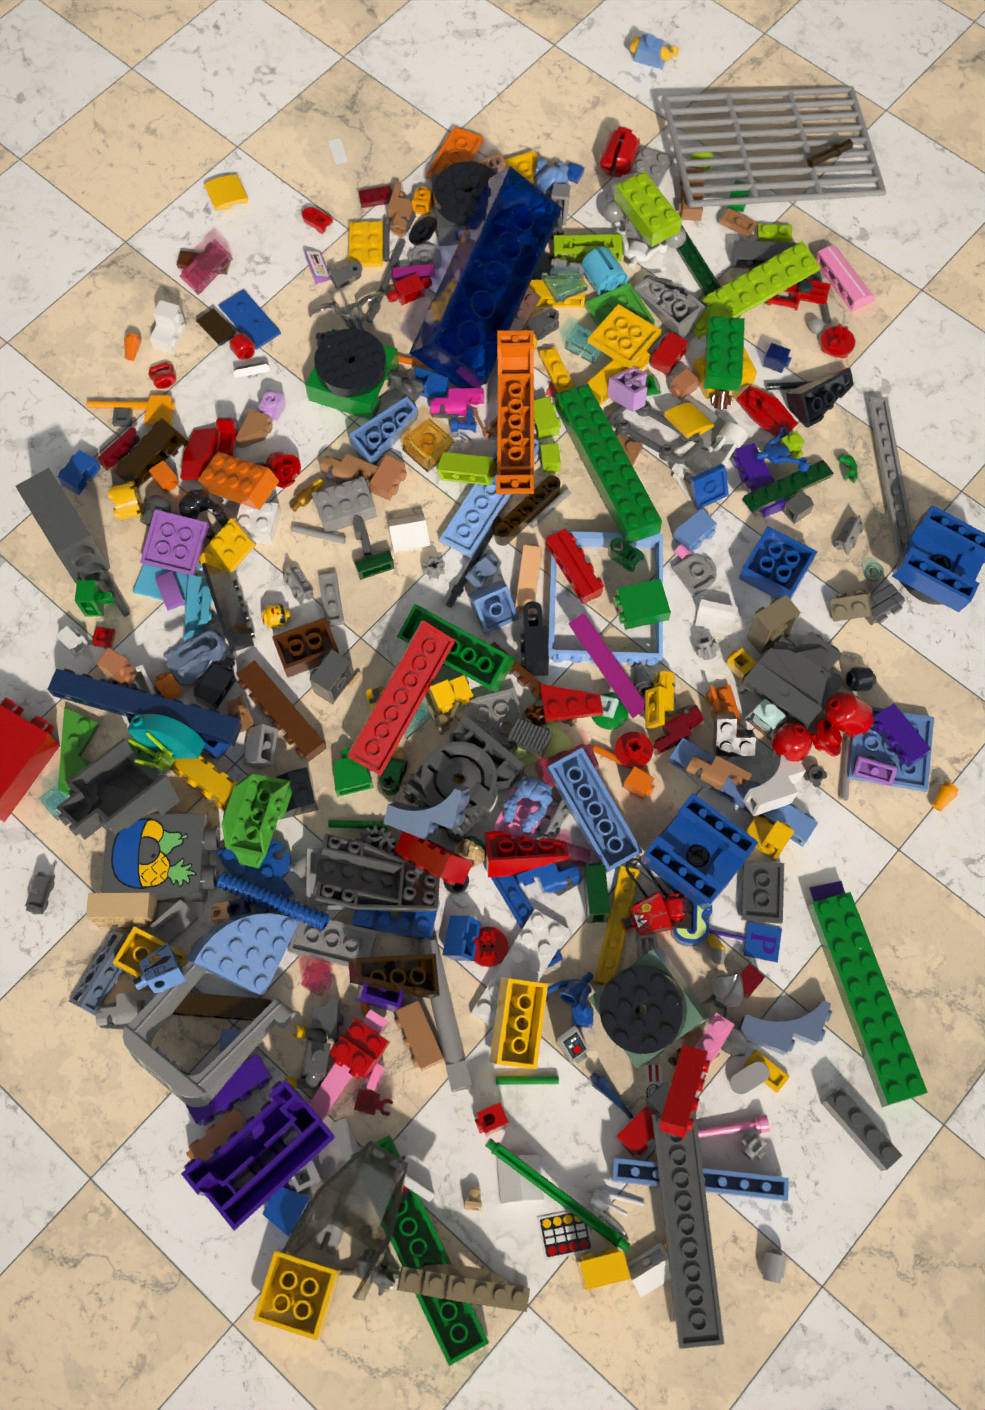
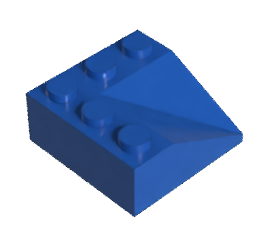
(777, 564)

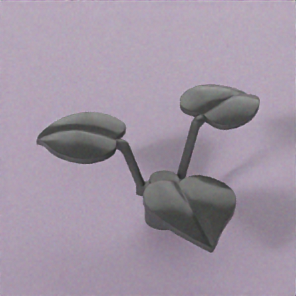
(353, 321)
(729, 993)

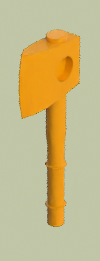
(156, 408)

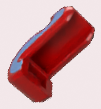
(227, 435)

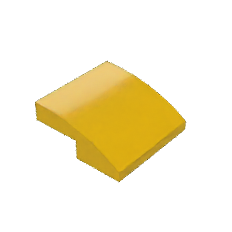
(225, 192)
(688, 419)

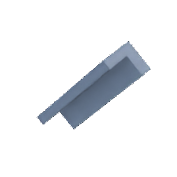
(104, 974)

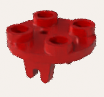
(837, 341)
(490, 956)

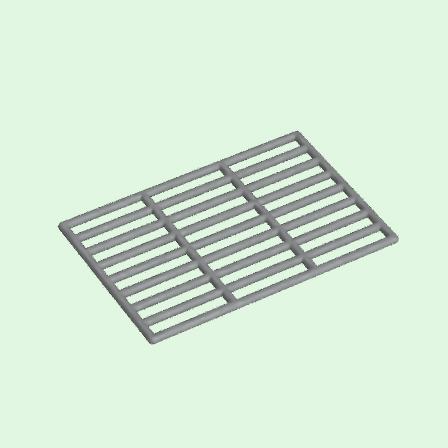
(746, 160)

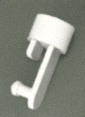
(729, 438)

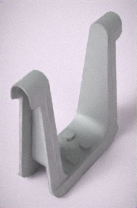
(200, 1088)

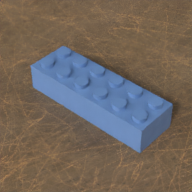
(593, 810)

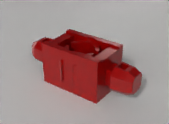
(409, 289)

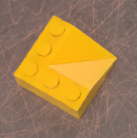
(297, 1295)

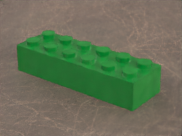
(468, 654)

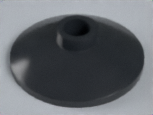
(423, 230)

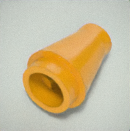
(945, 795)

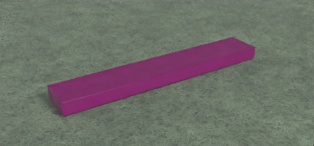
(608, 665)

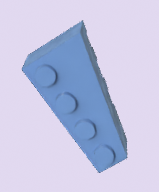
(383, 431)

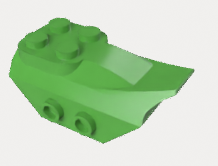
(253, 816)

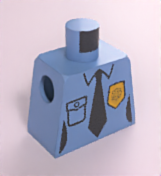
(160, 970)

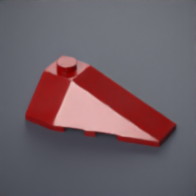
(516, 854)

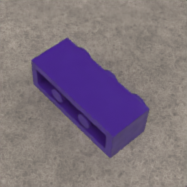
(900, 735)

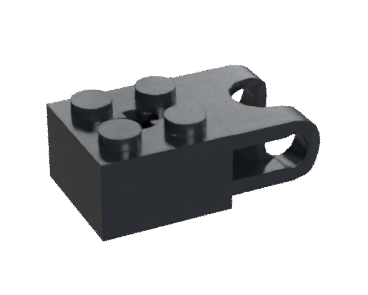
(534, 642)

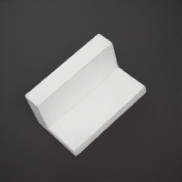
(716, 616)
(421, 1179)
(649, 1270)

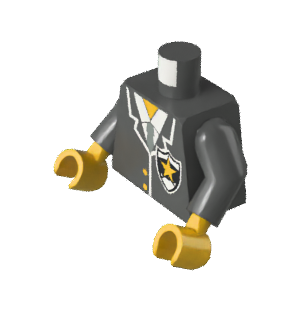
(314, 1059)

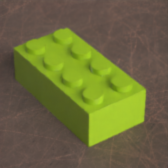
(647, 208)

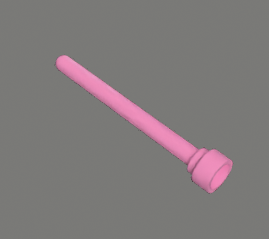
(759, 1124)

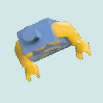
(652, 51)

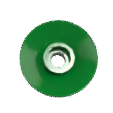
(617, 721)

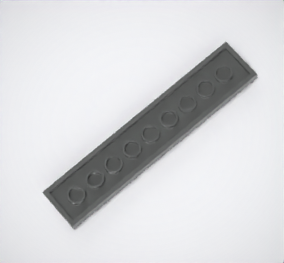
(688, 1238)

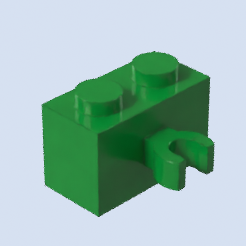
(91, 598)

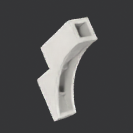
(778, 790)

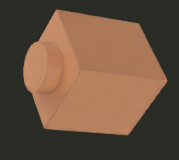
(684, 384)

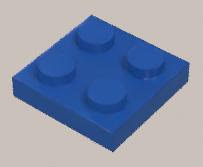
(709, 486)

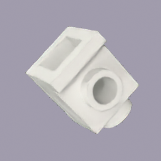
(72, 640)
(314, 1177)

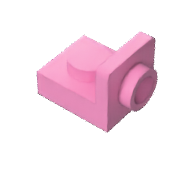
(375, 1077)

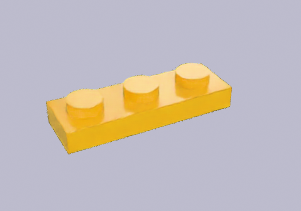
(556, 370)

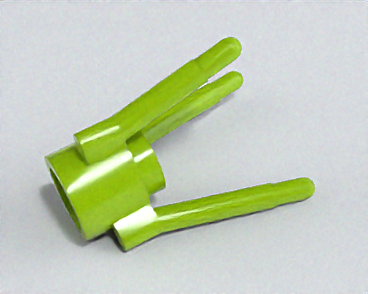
(163, 759)

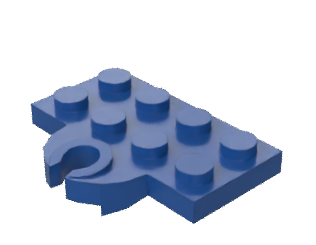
(268, 875)

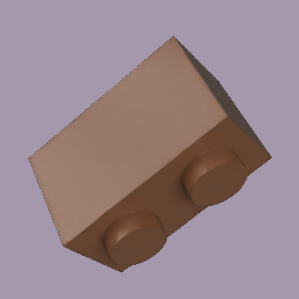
(388, 477)
(116, 667)

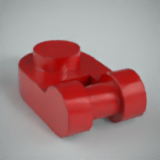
(312, 216)

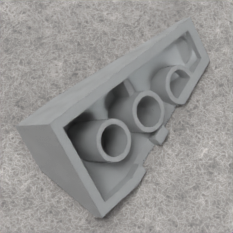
(672, 308)

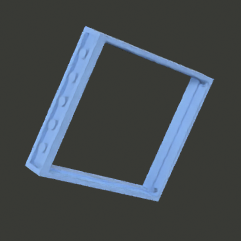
(603, 539)

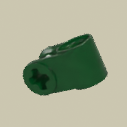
(627, 557)
(393, 773)

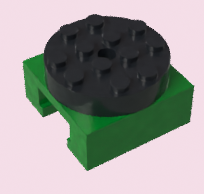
(351, 372)

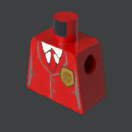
(648, 916)

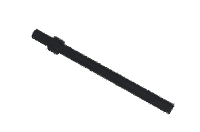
(457, 590)

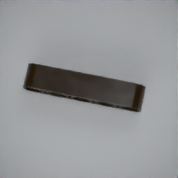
(530, 502)
(222, 1006)

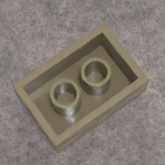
(772, 623)

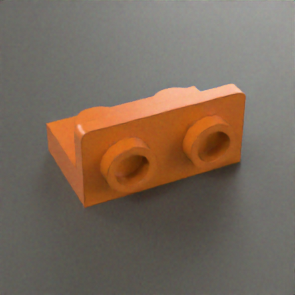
(722, 700)

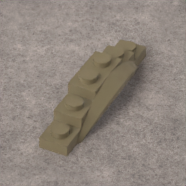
(464, 1285)

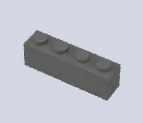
(754, 253)
(861, 1129)

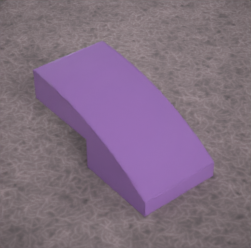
(169, 590)

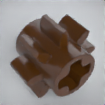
(721, 399)
(535, 714)

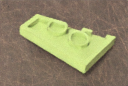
(557, 744)

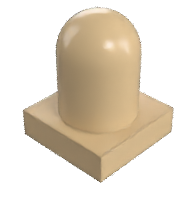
(473, 1202)

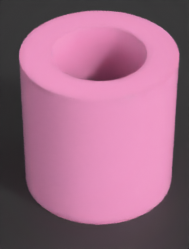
(682, 552)

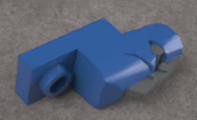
(552, 879)

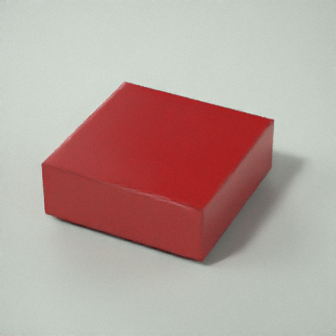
(103, 637)

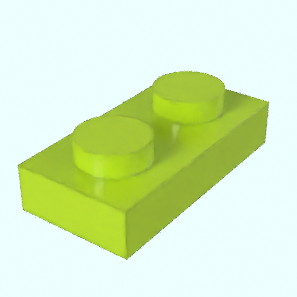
(774, 233)

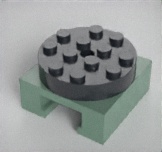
(669, 1005)

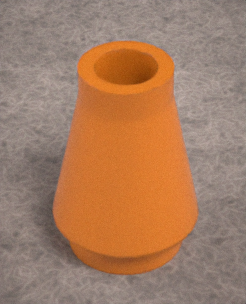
(131, 344)

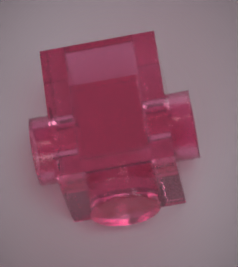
(317, 978)

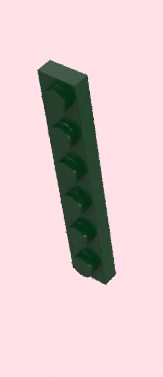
(787, 486)

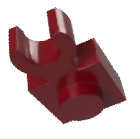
(369, 1102)

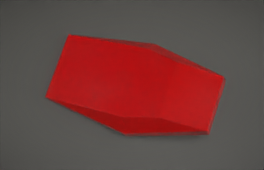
(766, 410)
(198, 453)

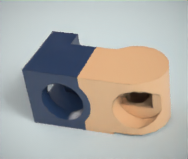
(228, 909)

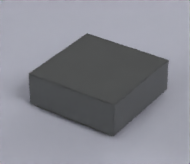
(122, 417)

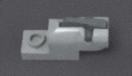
(122, 1011)

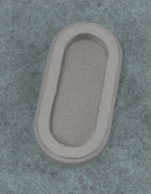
(749, 1077)

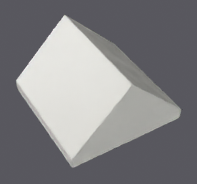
(409, 533)
(516, 1187)

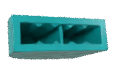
(169, 732)

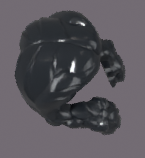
(199, 501)

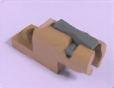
(400, 212)
(346, 469)
(716, 774)

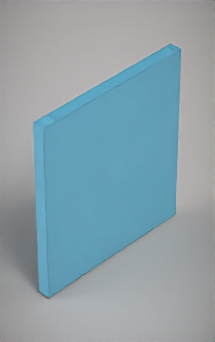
(147, 585)

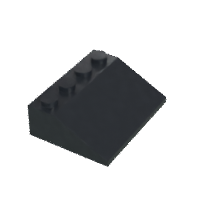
(229, 607)

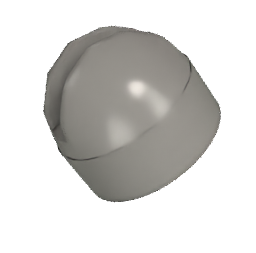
(816, 326)

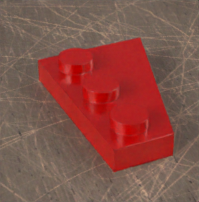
(568, 703)

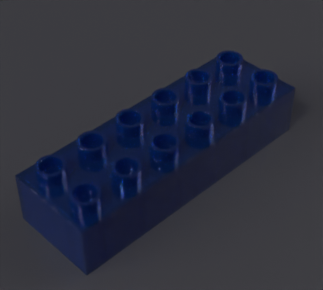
(486, 279)

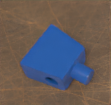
(286, 1209)

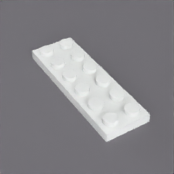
(524, 961)

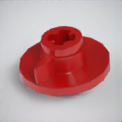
(827, 738)
(633, 750)

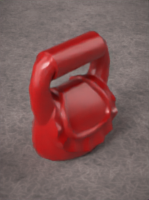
(162, 376)

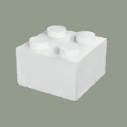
(260, 523)

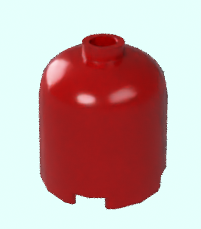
(849, 714)

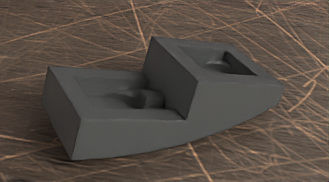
(361, 534)

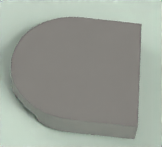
(696, 573)

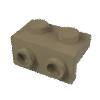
(852, 606)

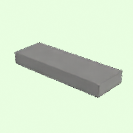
(331, 599)

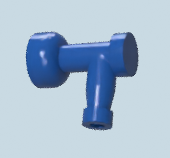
(469, 425)

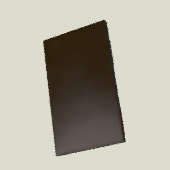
(216, 327)

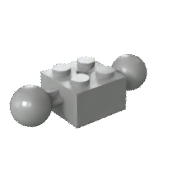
(614, 214)

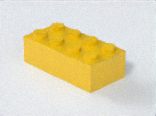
(518, 1023)

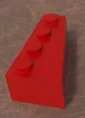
(434, 858)

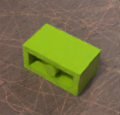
(545, 420)

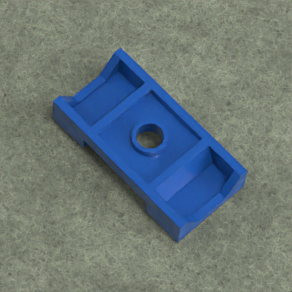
(411, 924)

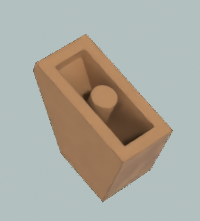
(254, 429)

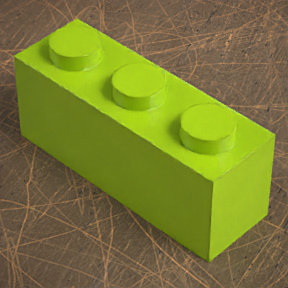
(467, 468)

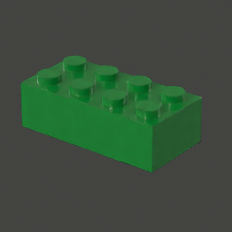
(724, 353)

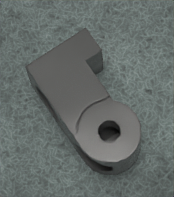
(345, 275)

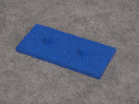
(249, 319)

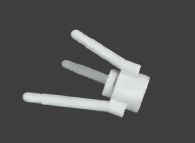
(682, 471)
(601, 1202)

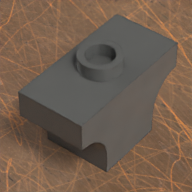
(328, 1018)

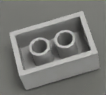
(341, 502)

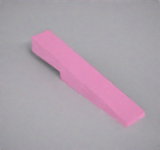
(339, 1077)

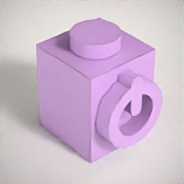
(272, 404)

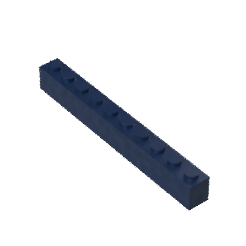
(128, 702)

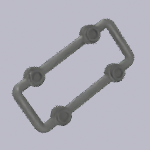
(666, 451)

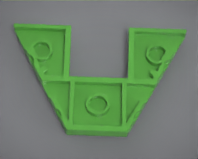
(76, 735)

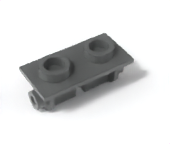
(38, 902)

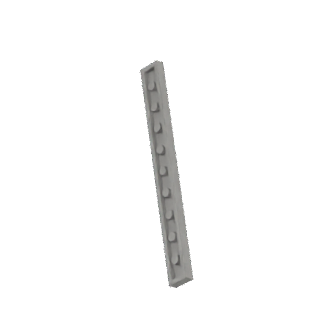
(891, 472)

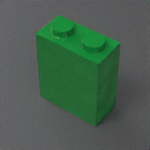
(642, 604)

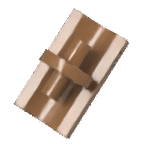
(239, 708)

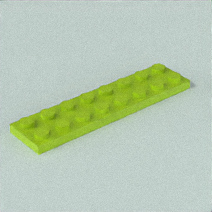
(758, 285)

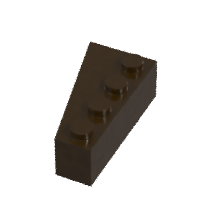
(153, 448)
(401, 974)

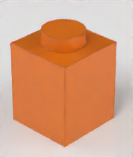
(164, 477)
(639, 783)

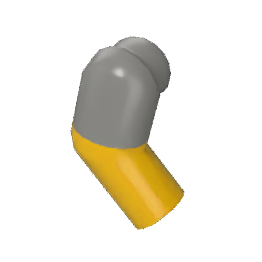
(718, 949)

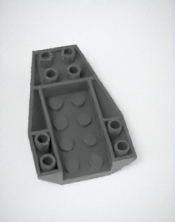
(371, 879)

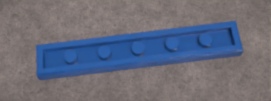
(518, 904)

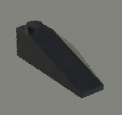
(817, 397)

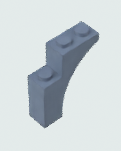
(424, 820)
(778, 1035)

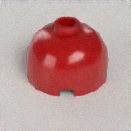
(284, 467)
(792, 741)

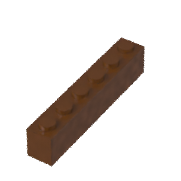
(281, 711)

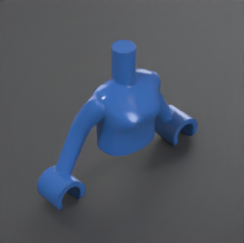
(780, 453)
(575, 993)

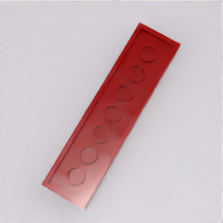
(400, 698)

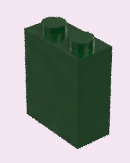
(596, 893)

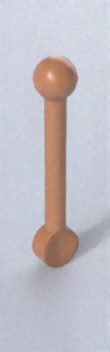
(486, 434)

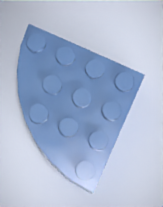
(245, 949)

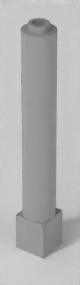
(447, 1024)

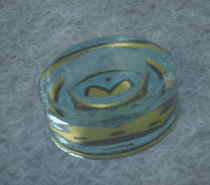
(873, 571)

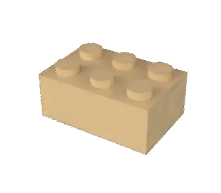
(122, 910)

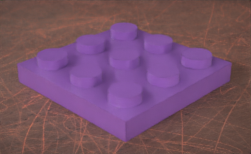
(174, 543)

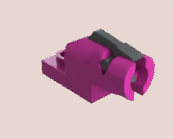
(456, 403)

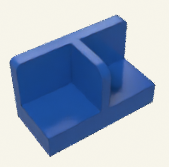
(434, 384)

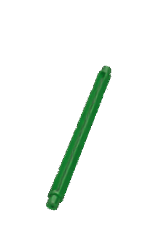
(557, 1194)

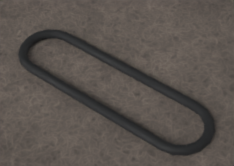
(650, 874)

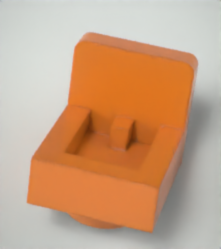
(167, 686)

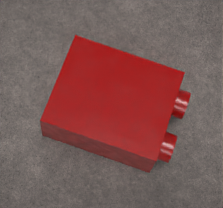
(23, 753)

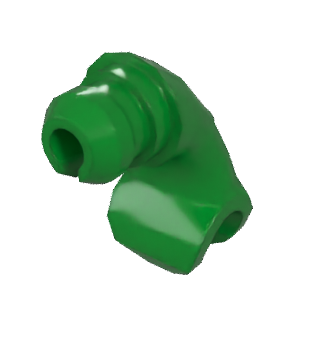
(849, 461)

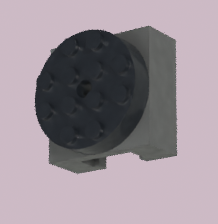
(450, 197)

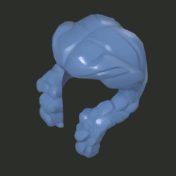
(546, 179)
(534, 790)

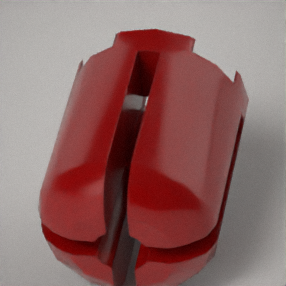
(619, 152)

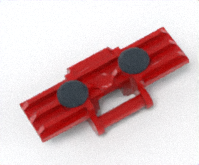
(805, 290)

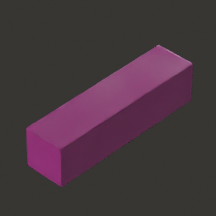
(422, 270)

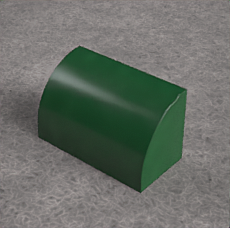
(374, 564)

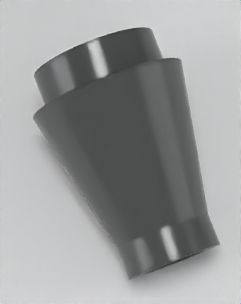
(642, 679)

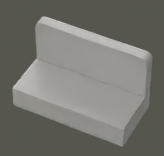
(174, 922)

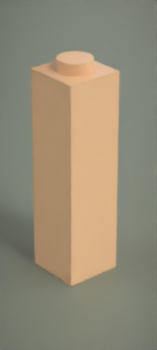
(528, 577)

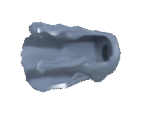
(194, 656)

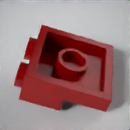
(359, 1049)

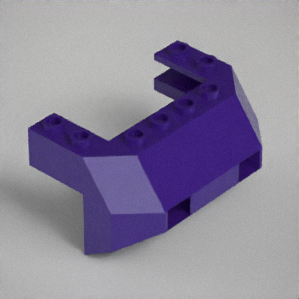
(263, 1152)

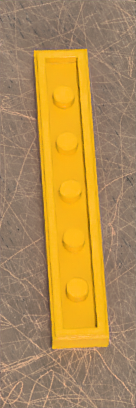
(614, 933)

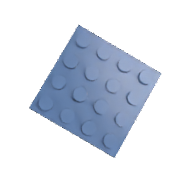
(874, 746)

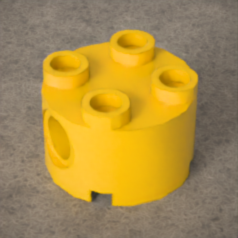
(126, 501)

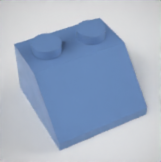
(493, 606)

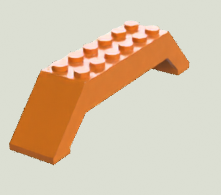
(515, 412)

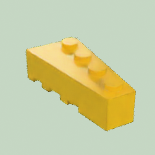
(206, 778)

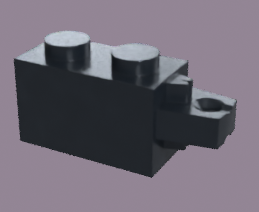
(216, 684)

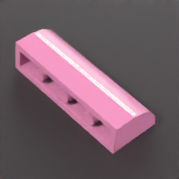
(844, 278)

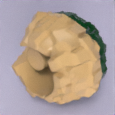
(471, 849)

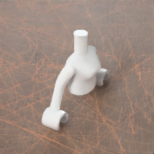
(638, 250)

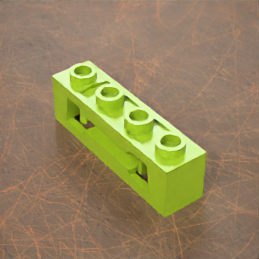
(582, 244)

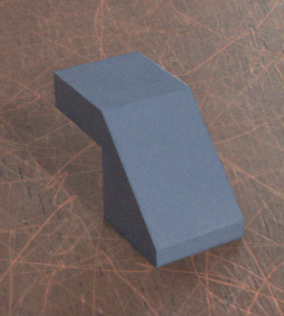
(483, 569)

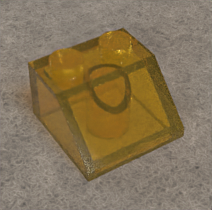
(427, 444)

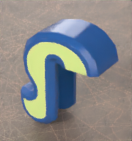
(699, 928)

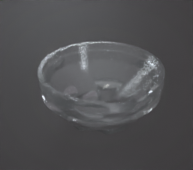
(464, 447)

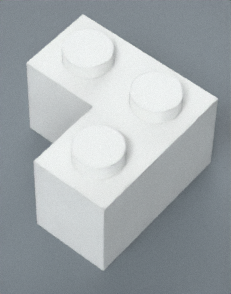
(168, 328)

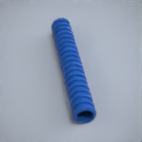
(273, 900)

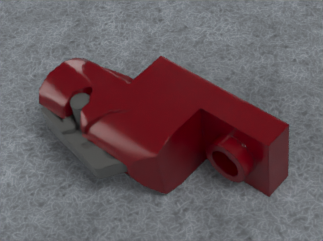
(678, 727)

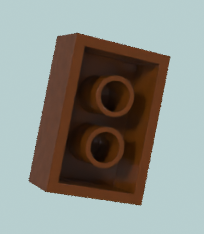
(304, 646)

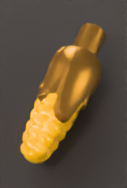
(305, 495)

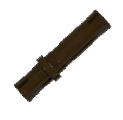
(834, 151)

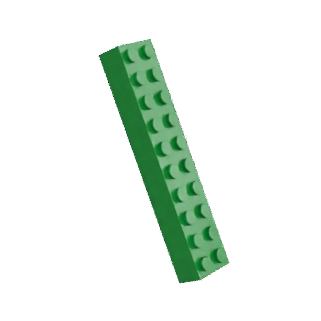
(608, 464)
(867, 1000)
(419, 1245)

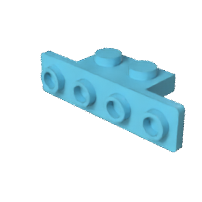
(197, 606)

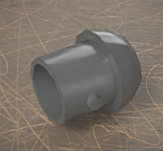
(153, 503)

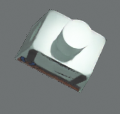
(766, 718)

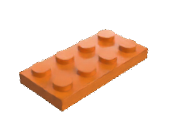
(458, 147)

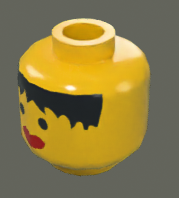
(275, 616)

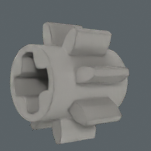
(433, 562)
(707, 648)
(753, 1146)

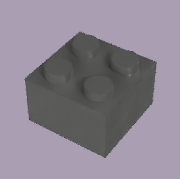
(331, 676)

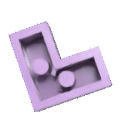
(628, 388)

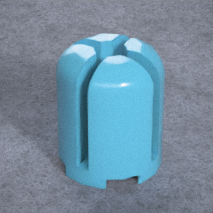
(603, 270)

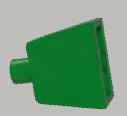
(350, 776)

